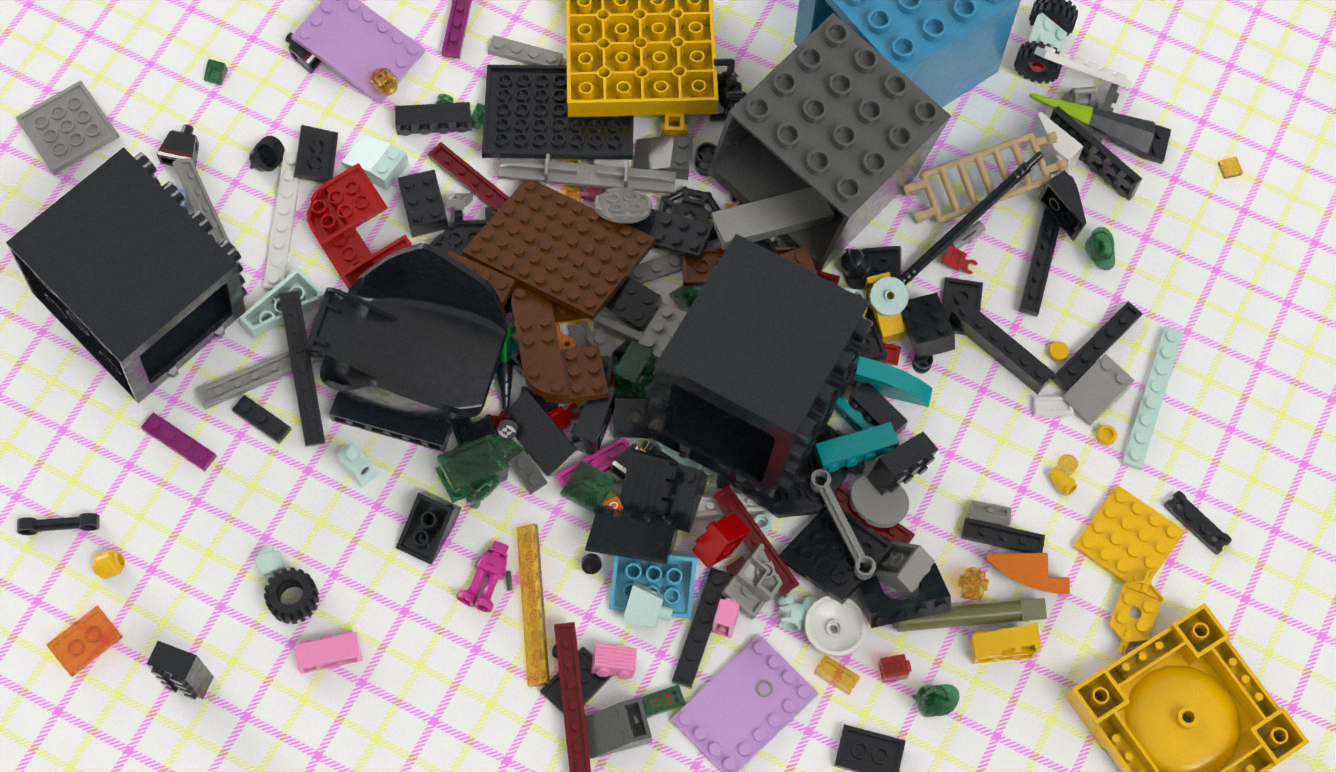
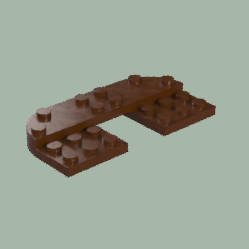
(550, 372)

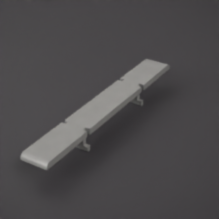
(586, 174)

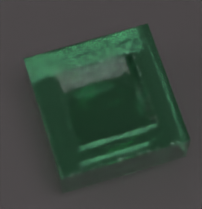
(477, 116)

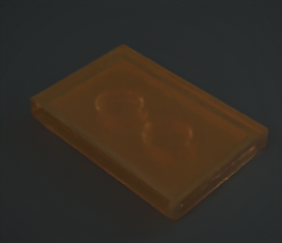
(84, 641)

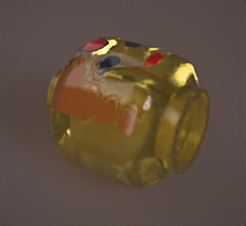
(384, 81)

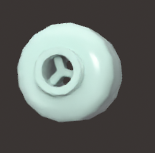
(268, 562)

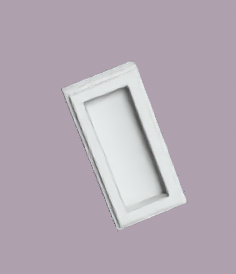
(1051, 407)

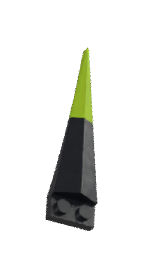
(1136, 134)

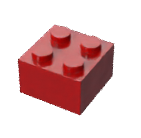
(720, 540)

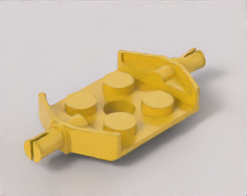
(1144, 598)

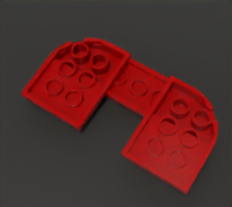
(336, 213)

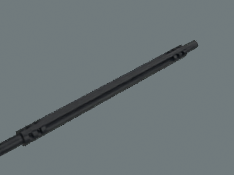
(970, 218)

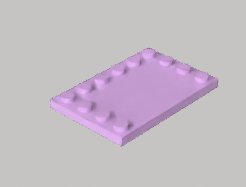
(357, 43)
(731, 719)

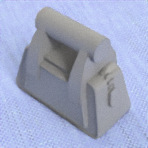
(1083, 96)

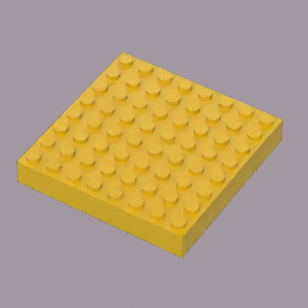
(640, 57)

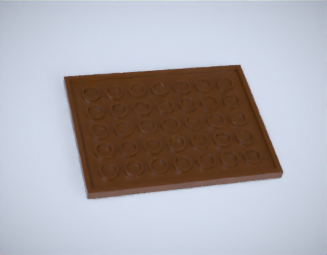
(559, 248)

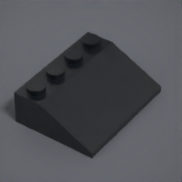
(633, 534)

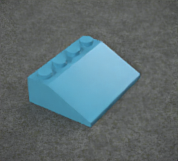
(672, 580)

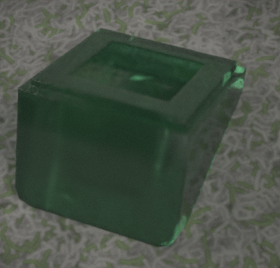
(215, 72)

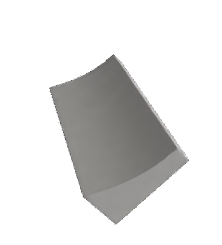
(772, 216)

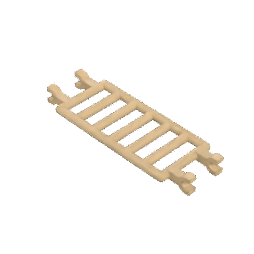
(924, 184)

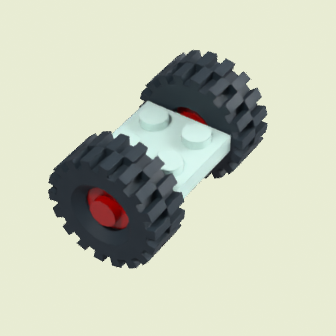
(1052, 23)

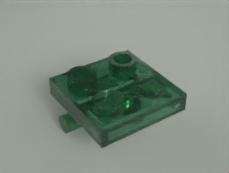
(588, 487)

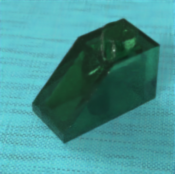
(684, 297)

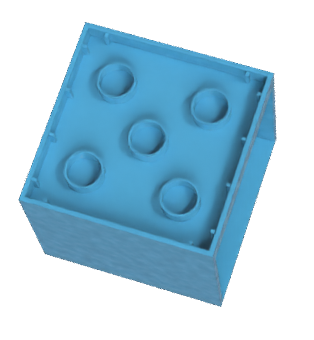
(934, 43)

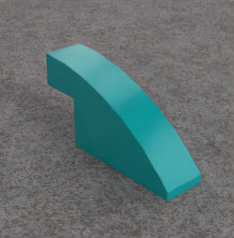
(893, 382)

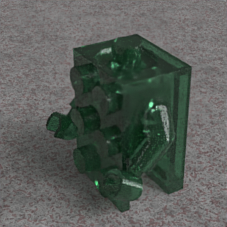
(473, 469)

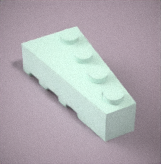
(267, 312)

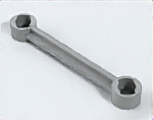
(842, 524)

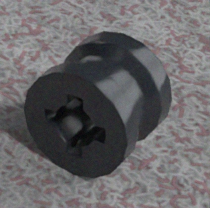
(919, 368)

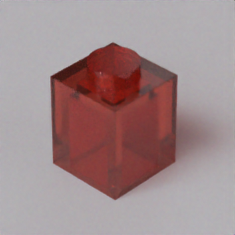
(894, 668)

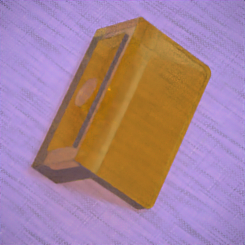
(837, 675)

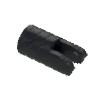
(619, 352)

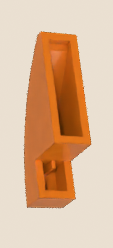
(1029, 570)

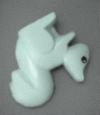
(794, 612)

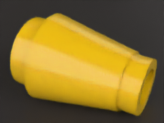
(1063, 482)

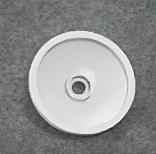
(845, 618)

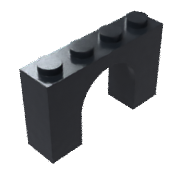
(885, 610)

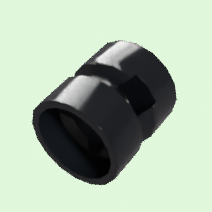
(703, 157)

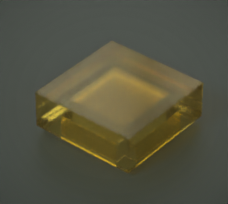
(1230, 167)

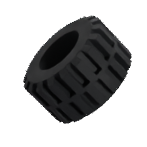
(280, 584)

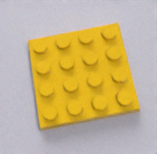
(1128, 537)

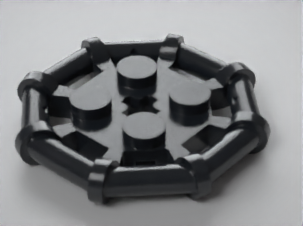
(691, 206)

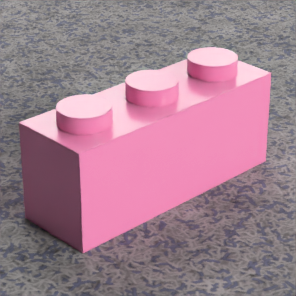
(328, 652)

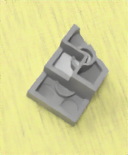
(753, 583)

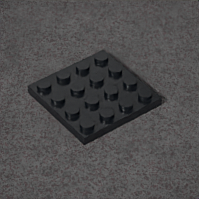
(824, 558)

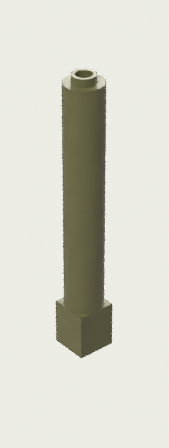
(979, 614)

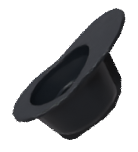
(266, 154)
(856, 268)

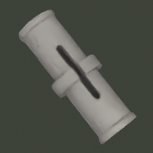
(968, 235)

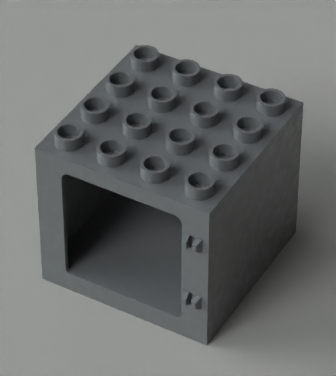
(833, 123)

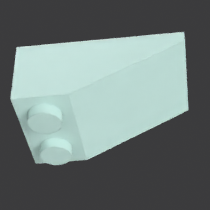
(379, 160)

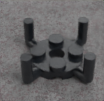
(729, 88)

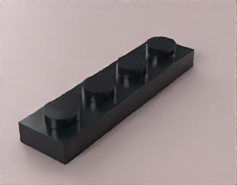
(1002, 536)

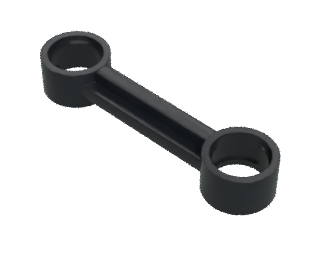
(31, 526)

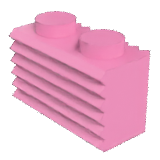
(726, 617)
(614, 661)

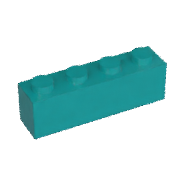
(855, 447)

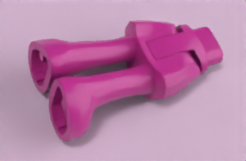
(492, 565)

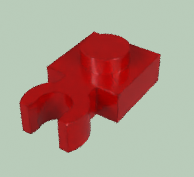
(956, 258)
(563, 417)

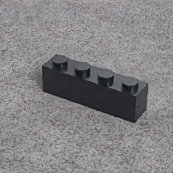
(433, 118)

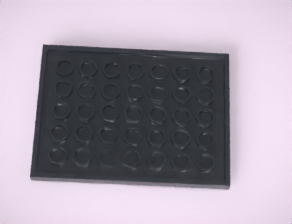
(530, 119)

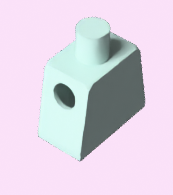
(354, 461)
(645, 607)

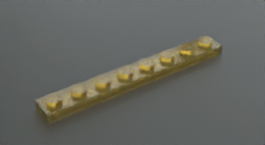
(533, 606)

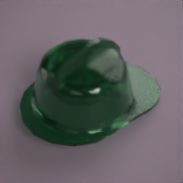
(1101, 248)
(936, 699)

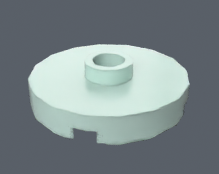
(879, 299)

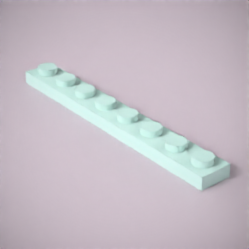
(1152, 398)

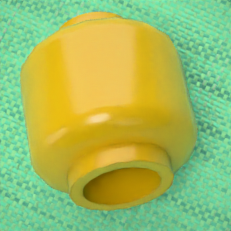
(108, 564)

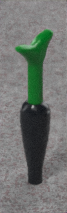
(505, 373)

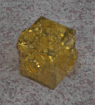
(973, 583)

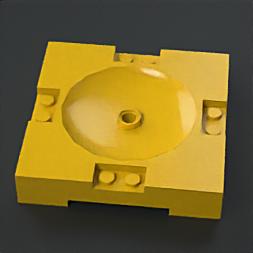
(1192, 672)

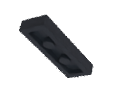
(261, 419)

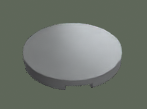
(623, 205)
(878, 509)

